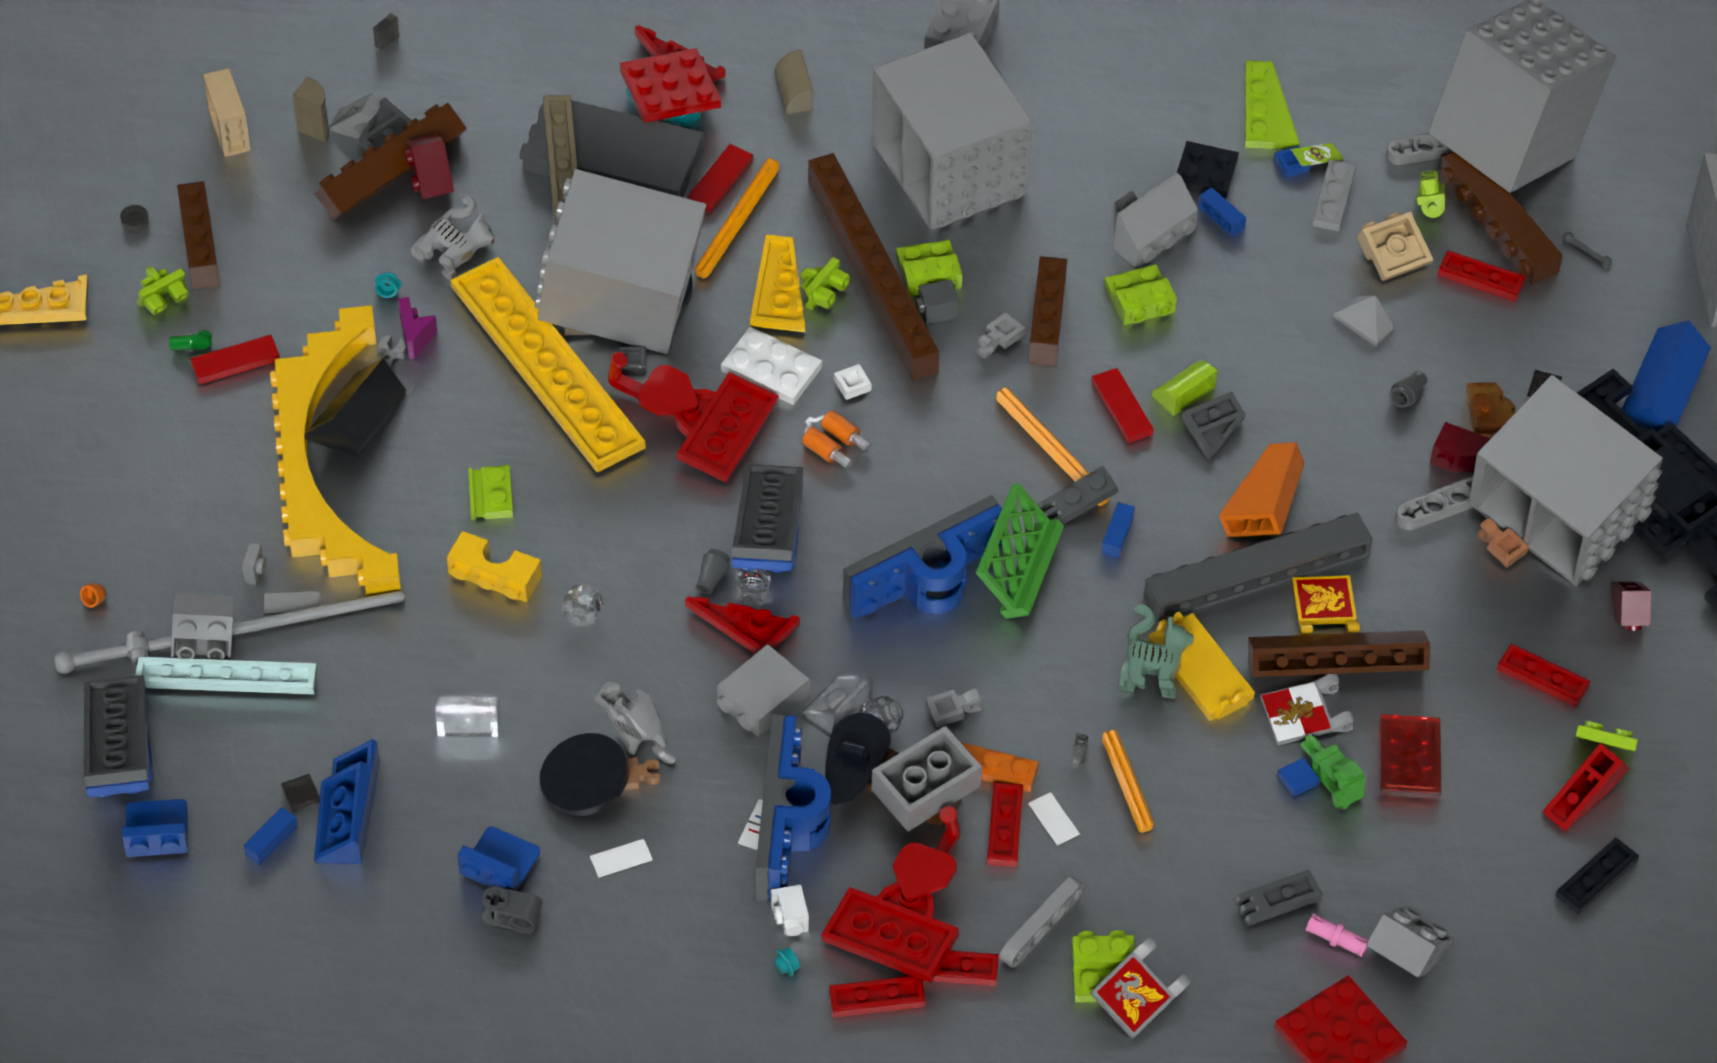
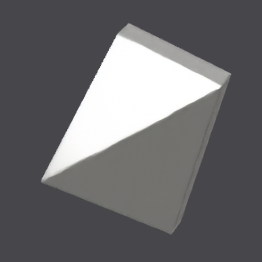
(1366, 318)

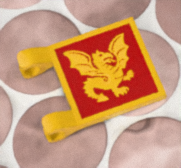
(1324, 602)

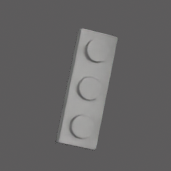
(1334, 195)

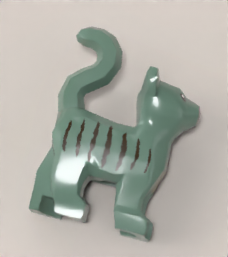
(1153, 658)

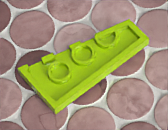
(1266, 110)

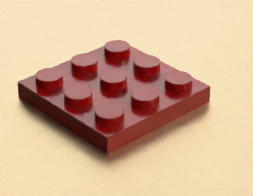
(670, 85)
(1340, 1028)

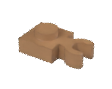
(640, 773)

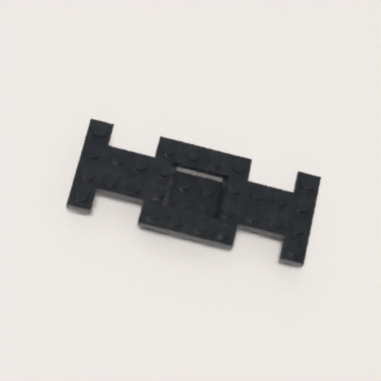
(1685, 486)

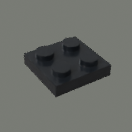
(1207, 167)

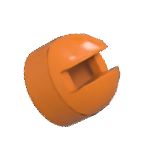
(90, 592)

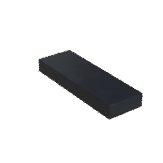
(1597, 875)

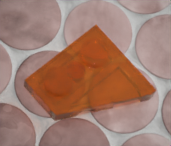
(1488, 407)

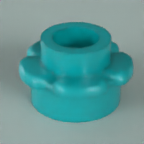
(387, 290)
(786, 961)

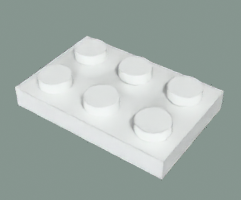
(772, 365)

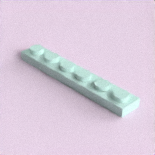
(228, 675)

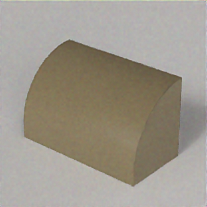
(794, 83)
(311, 110)

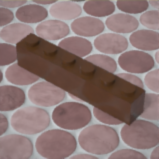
(386, 163)
(1502, 219)
(1338, 653)

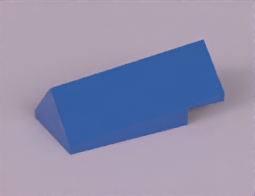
(1667, 376)
(347, 805)

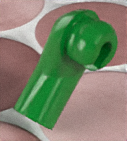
(197, 341)

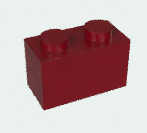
(429, 166)

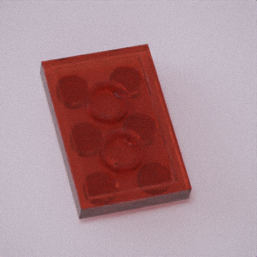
(1410, 756)

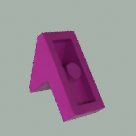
(416, 330)

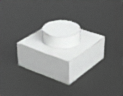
(852, 381)

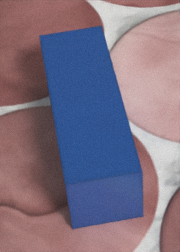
(1222, 212)
(1118, 530)
(270, 835)

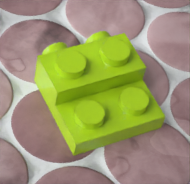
(927, 265)
(1140, 294)
(1096, 958)

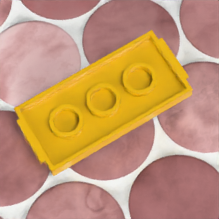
(1207, 671)

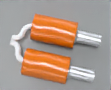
(839, 428)

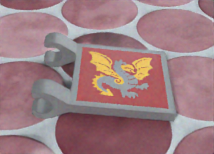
(1134, 992)

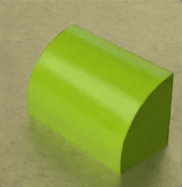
(1186, 387)

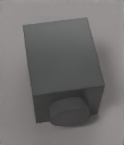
(937, 302)

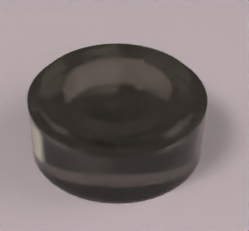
(134, 218)

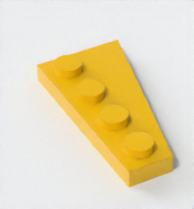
(777, 291)
(48, 304)

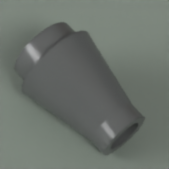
(1408, 389)
(713, 568)

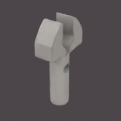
(396, 352)

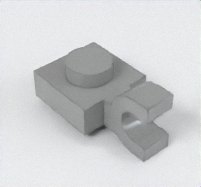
(1001, 331)
(949, 707)

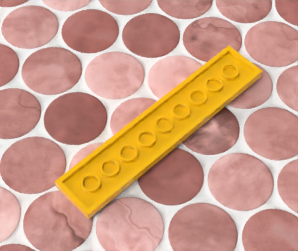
(548, 365)

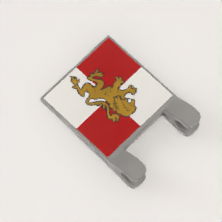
(1302, 711)

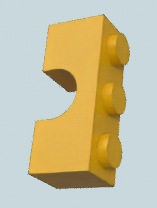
(514, 577)

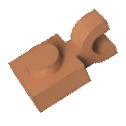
(1503, 545)

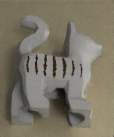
(453, 242)
(634, 720)

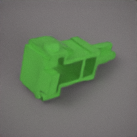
(1336, 772)

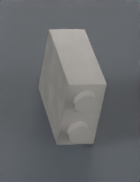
(762, 688)

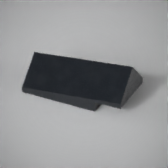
(358, 410)

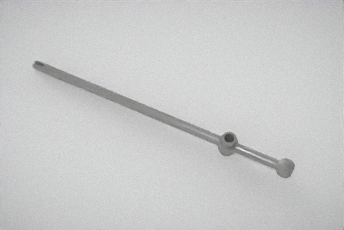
(140, 646)

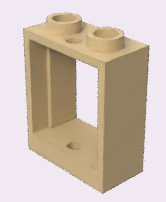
(226, 112)

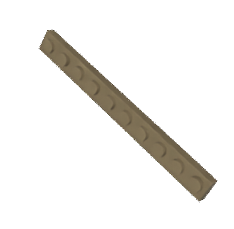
(560, 153)

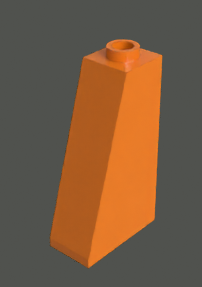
(1265, 494)

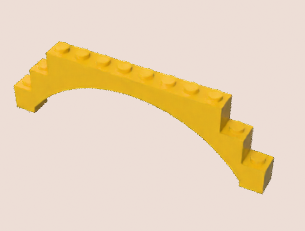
(310, 520)

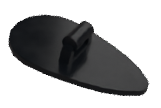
(854, 750)

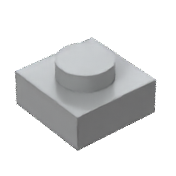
(253, 564)

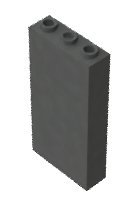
(623, 149)

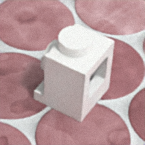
(790, 909)

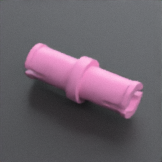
(1337, 935)

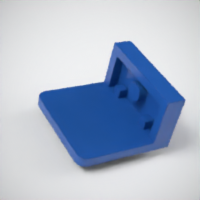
(156, 828)
(498, 859)

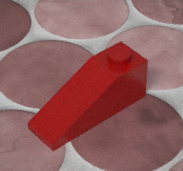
(1586, 787)

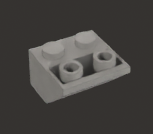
(202, 626)
(1409, 940)

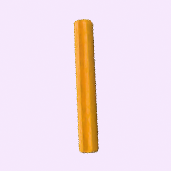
(1128, 781)

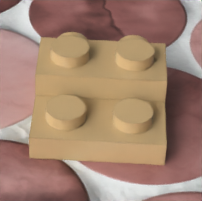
(1394, 245)

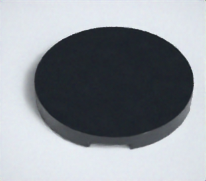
(584, 774)

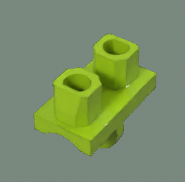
(1431, 194)
(819, 281)
(159, 284)

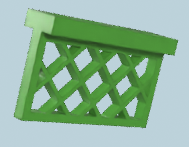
(1032, 560)

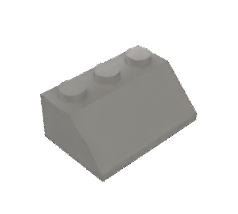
(1155, 222)

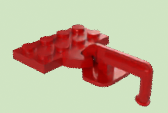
(716, 423)
(900, 921)

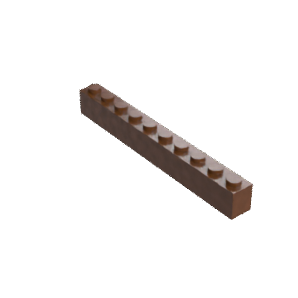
(873, 267)

